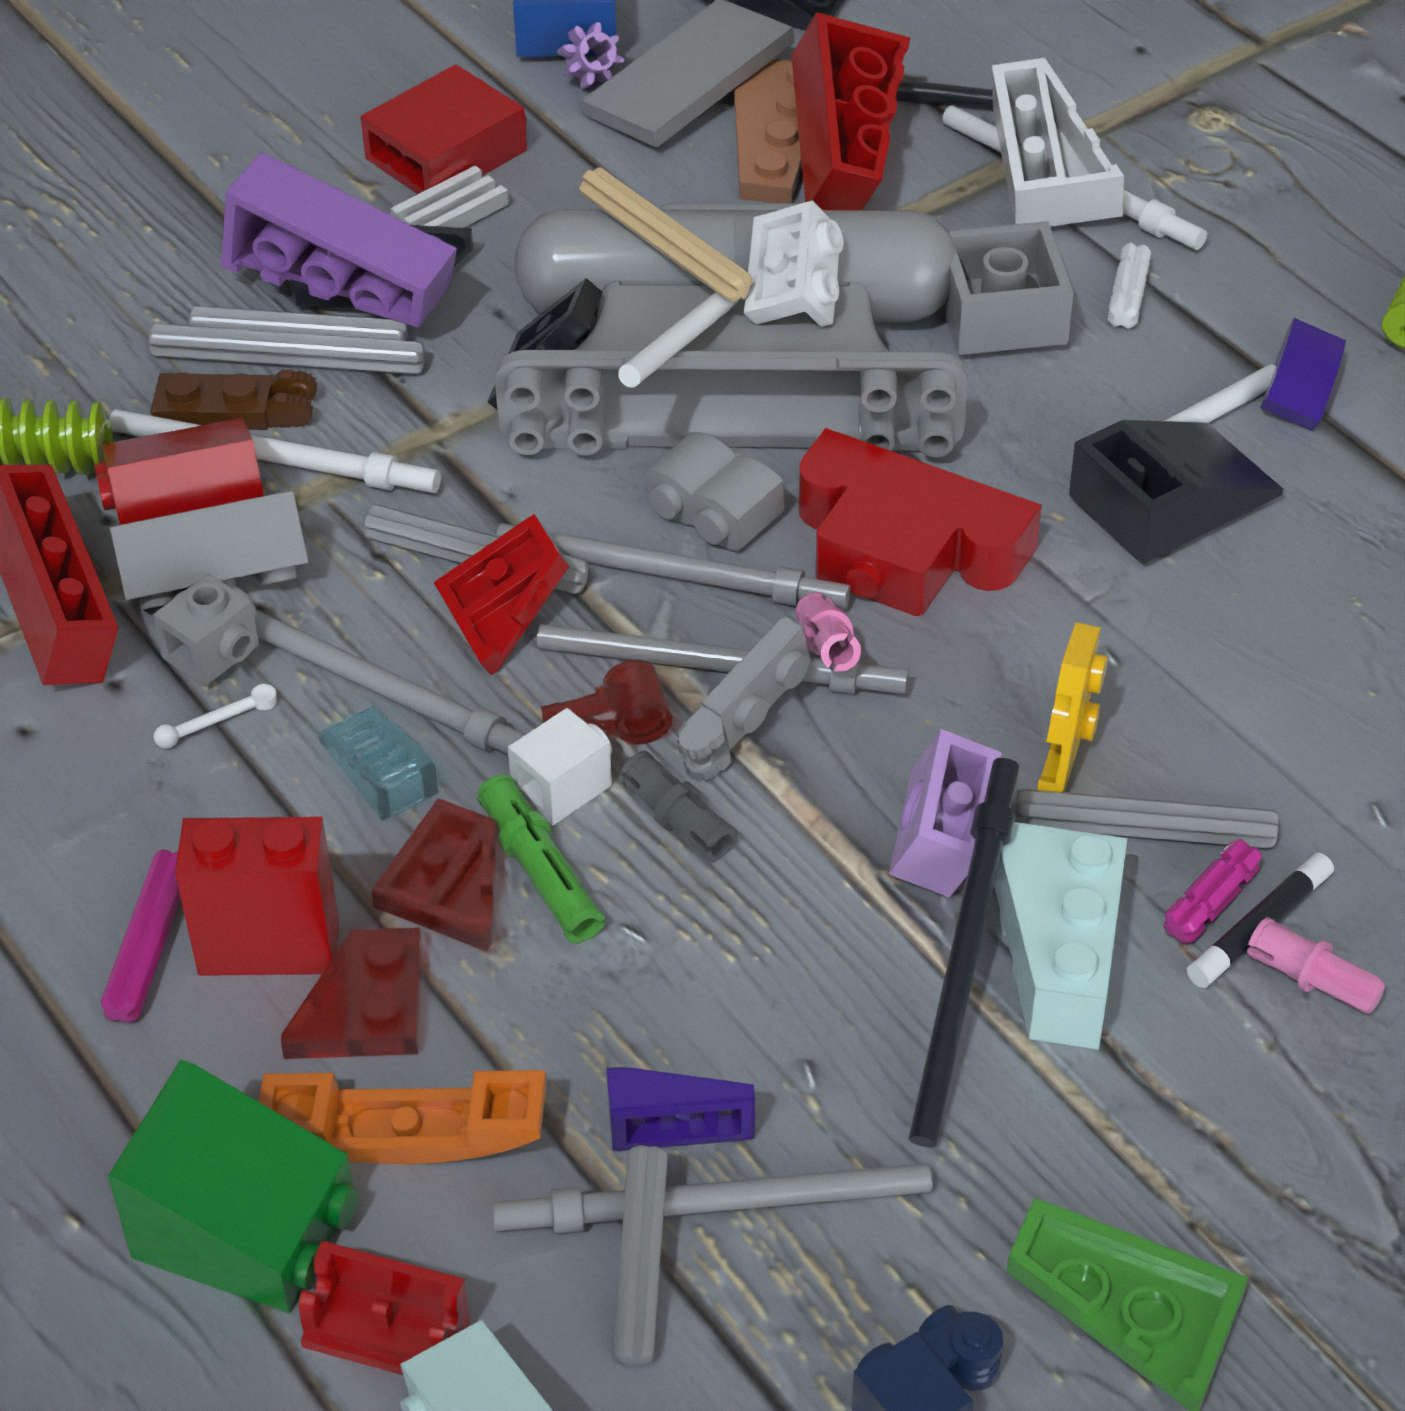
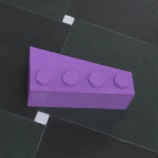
(333, 242)

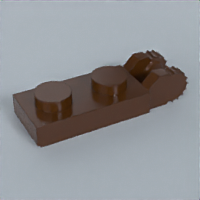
(258, 399)

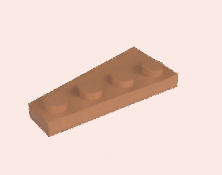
(768, 135)

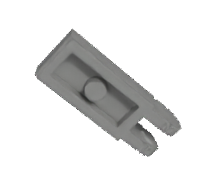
(743, 699)

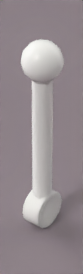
(262, 698)

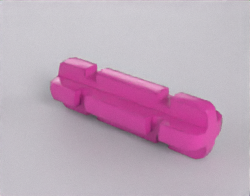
(1212, 891)

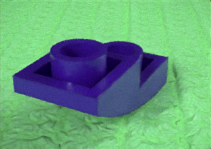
(1304, 374)

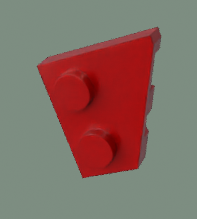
(503, 589)

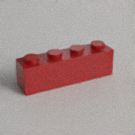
(52, 579)

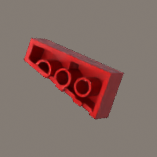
(844, 108)

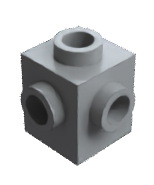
(207, 629)

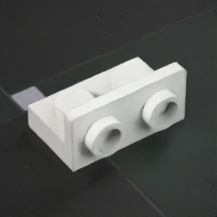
(794, 265)

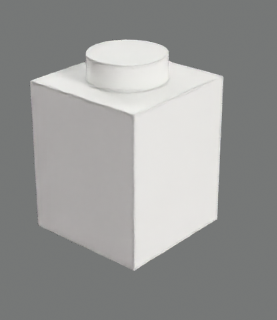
(561, 765)

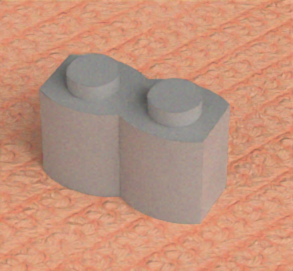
(715, 491)

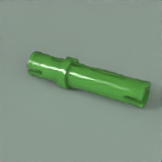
(527, 837)

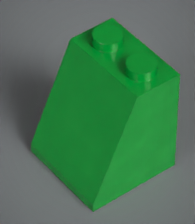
(229, 1191)

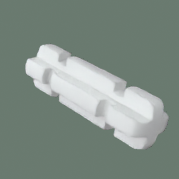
(1129, 285)

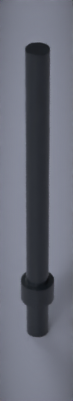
(991, 829)

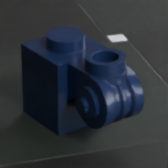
(931, 1365)

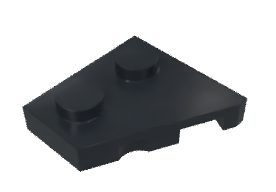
(559, 325)

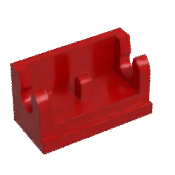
(378, 1308)

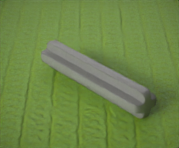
(640, 1256)

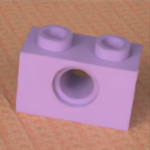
(938, 813)

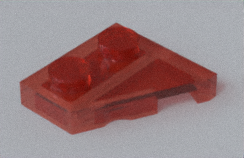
(445, 875)
(362, 1000)

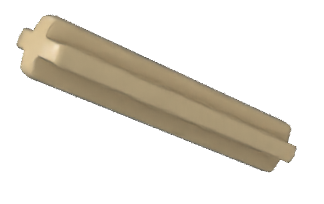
(666, 235)

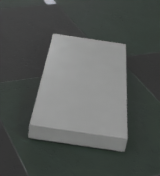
(687, 72)

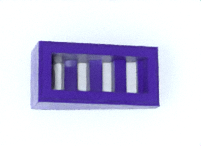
(676, 1109)

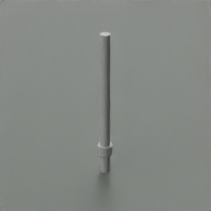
(785, 585)
(711, 657)
(478, 727)
(570, 1209)

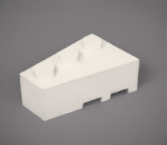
(1048, 152)

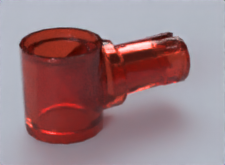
(625, 704)

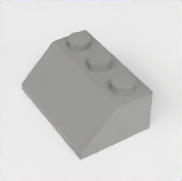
(219, 540)

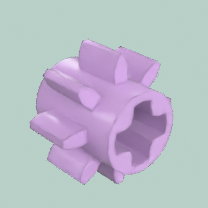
(602, 46)

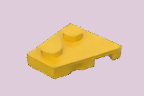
(1073, 713)

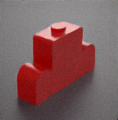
(907, 525)

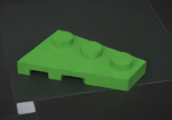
(1131, 1295)

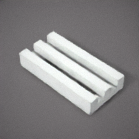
(454, 201)

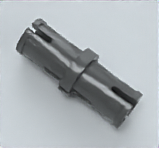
(678, 806)

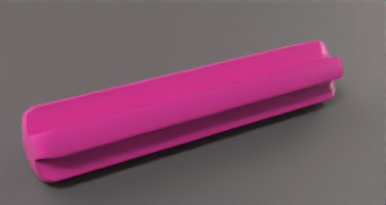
(143, 941)

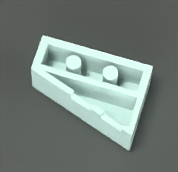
(1060, 922)

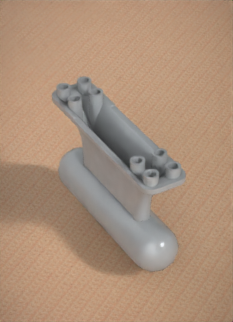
(736, 378)

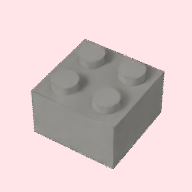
(1008, 289)

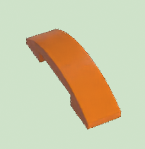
(414, 1123)

